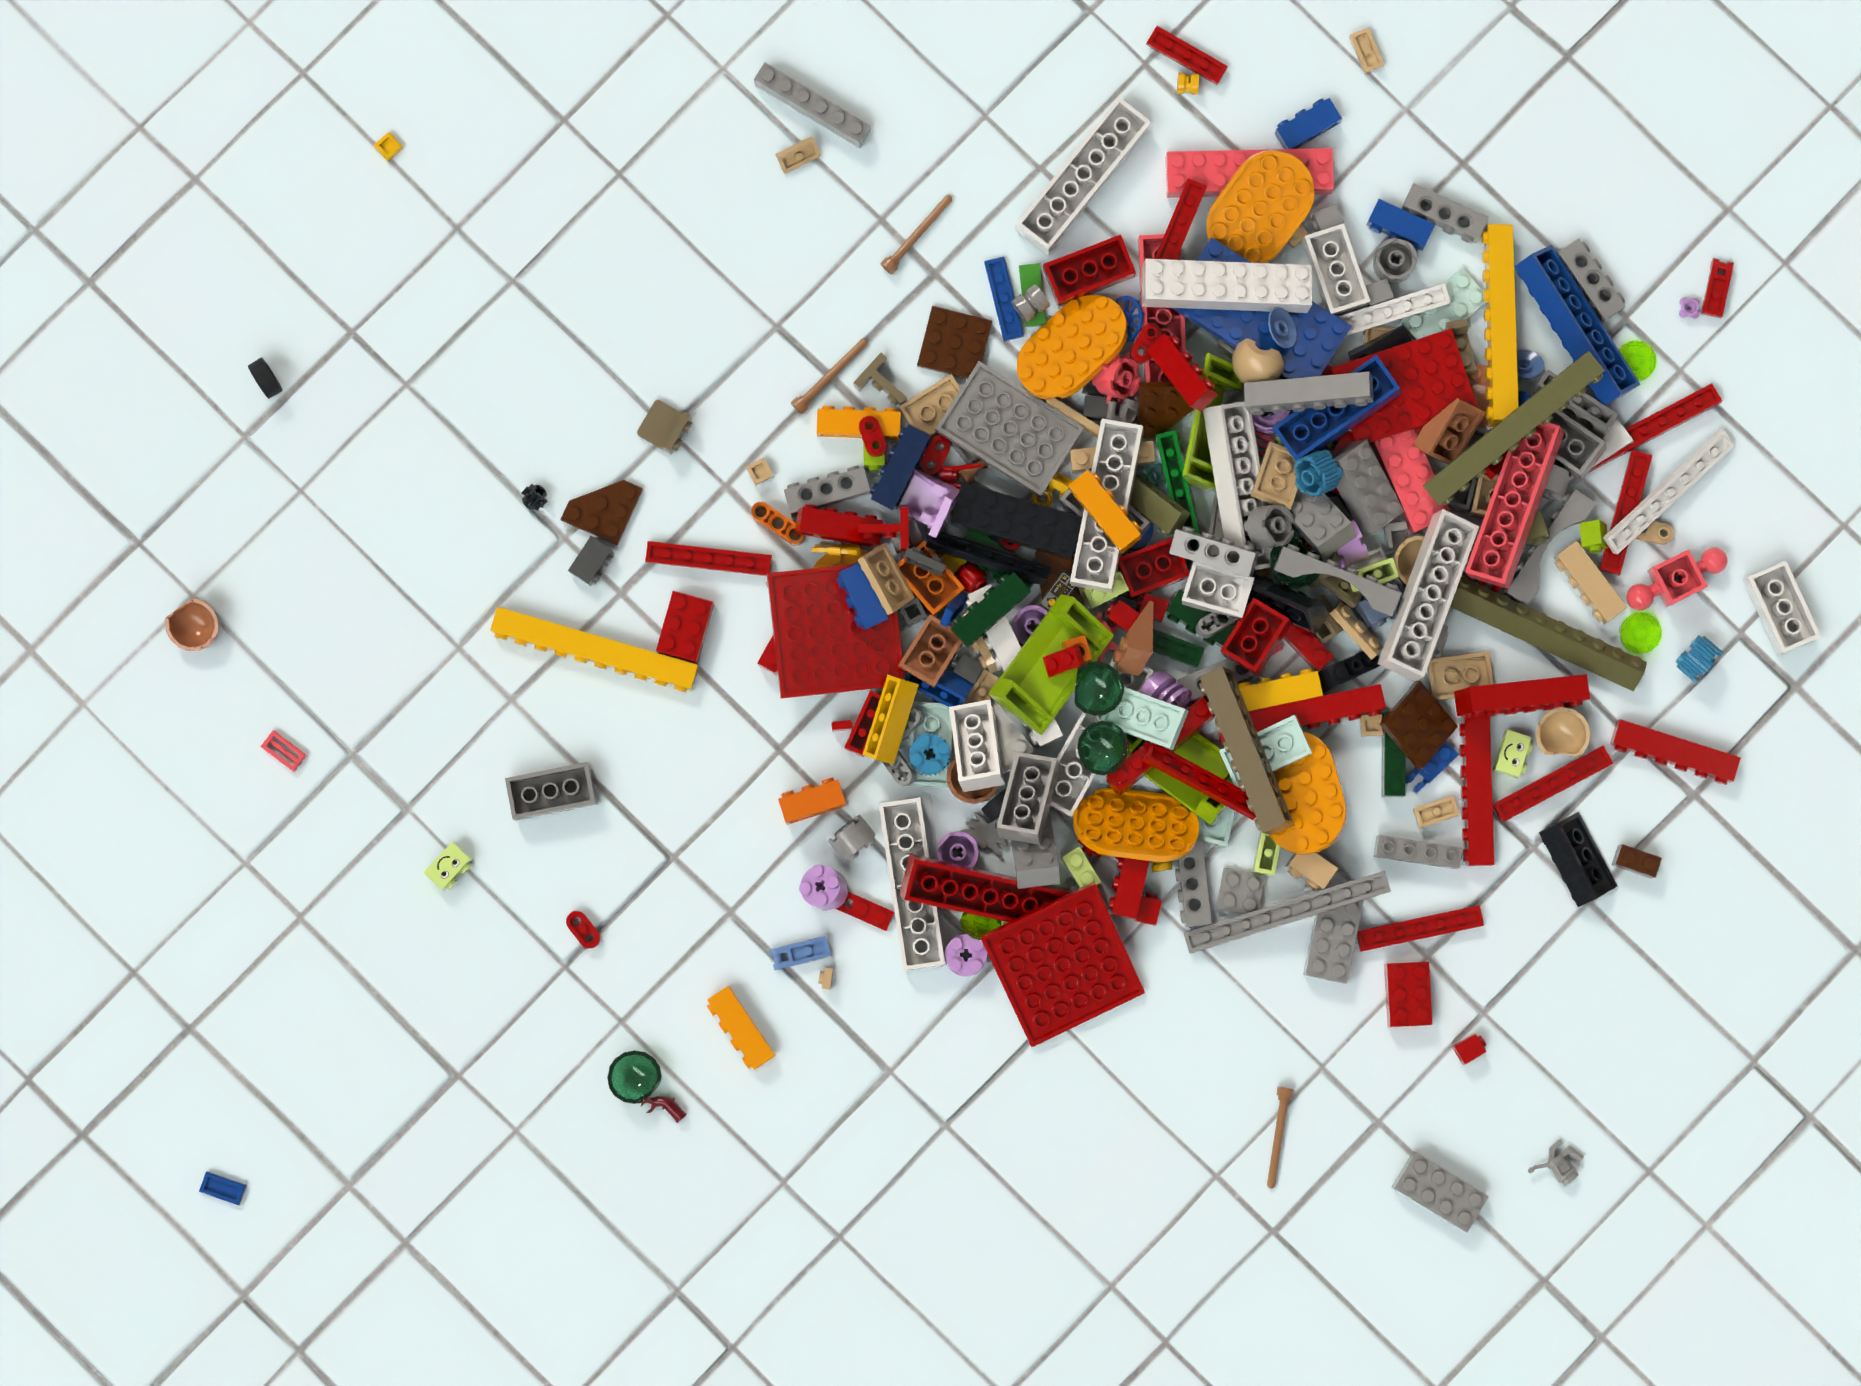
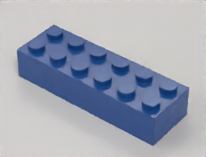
(1315, 429)

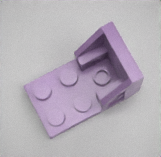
(930, 501)

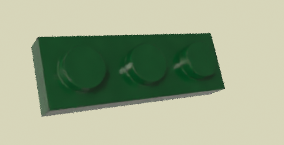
(1177, 648)

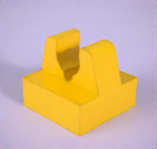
(1060, 483)

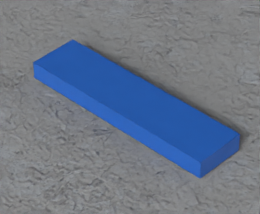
(1002, 297)

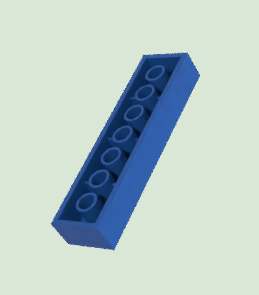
(1576, 321)

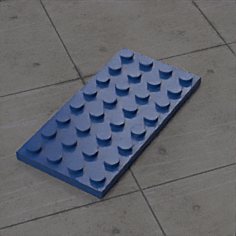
(1317, 331)

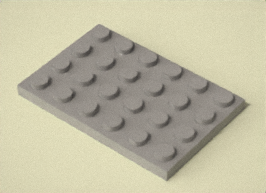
(1009, 428)

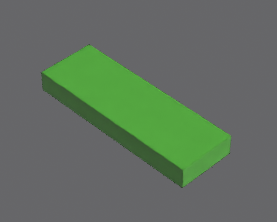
(1029, 276)

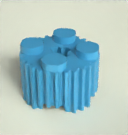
(1317, 473)
(1699, 658)
(918, 758)

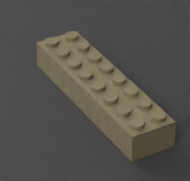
(1246, 751)

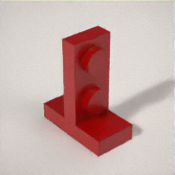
(889, 530)

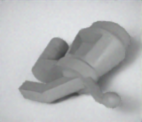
(1127, 411)
(1561, 1168)

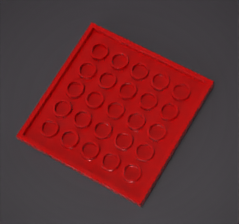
(819, 641)
(1062, 964)

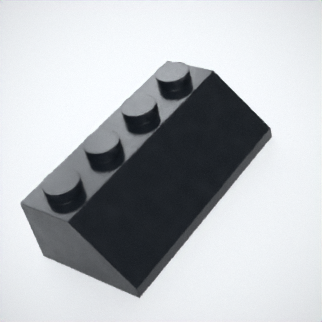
(1296, 606)
(1578, 859)

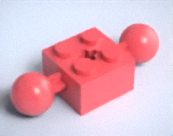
(1712, 561)

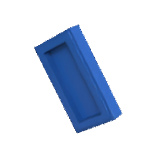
(954, 609)
(222, 1188)

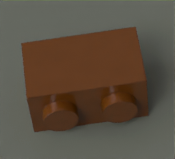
(1636, 861)

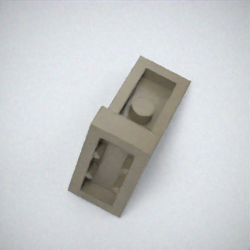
(1460, 330)
(879, 381)
(1338, 586)

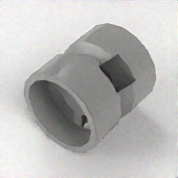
(1030, 303)
(914, 537)

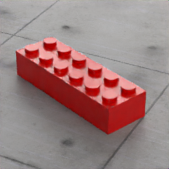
(1522, 696)

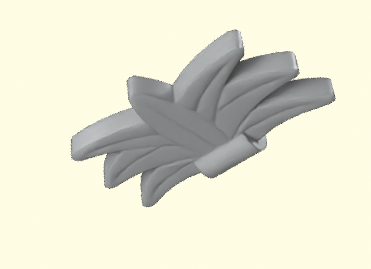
(985, 834)

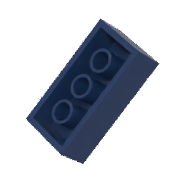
(901, 467)

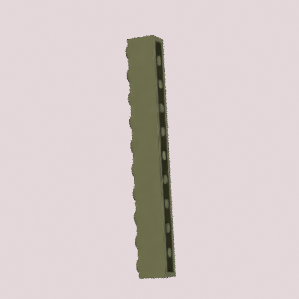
(1513, 428)
(1548, 634)

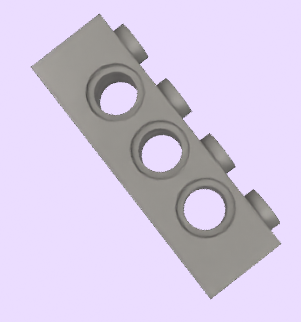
(1456, 211)
(1603, 309)
(1585, 410)
(839, 494)
(1247, 555)
(1191, 680)
(1417, 852)
(1203, 914)

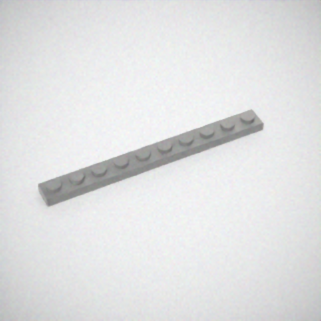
(1287, 912)

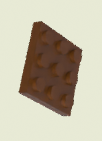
(953, 342)
(1418, 725)

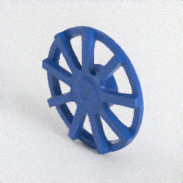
(1128, 313)

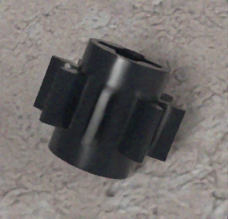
(534, 497)

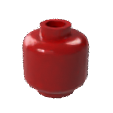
(971, 577)

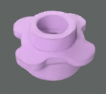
(1693, 303)

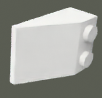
(1217, 590)
(1010, 739)

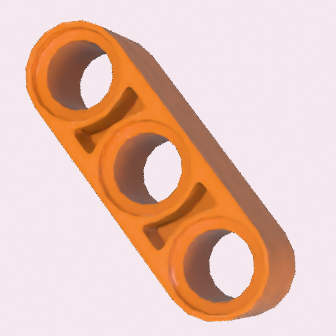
(772, 515)

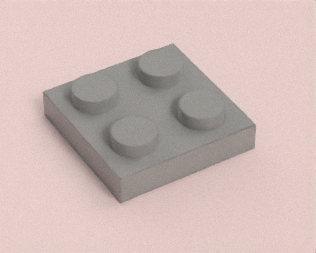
(1240, 891)

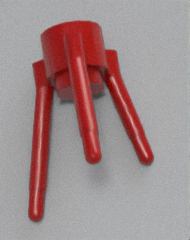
(950, 473)

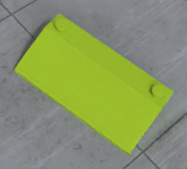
(1197, 465)
(1025, 685)
(1201, 753)

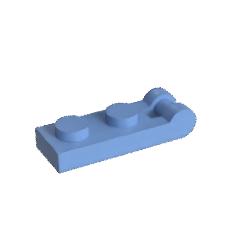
(801, 952)

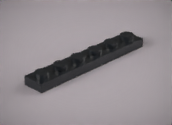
(989, 557)

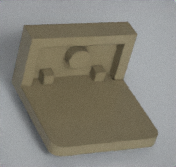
(665, 426)

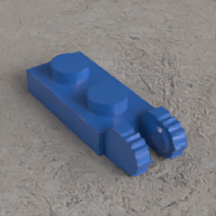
(1435, 766)

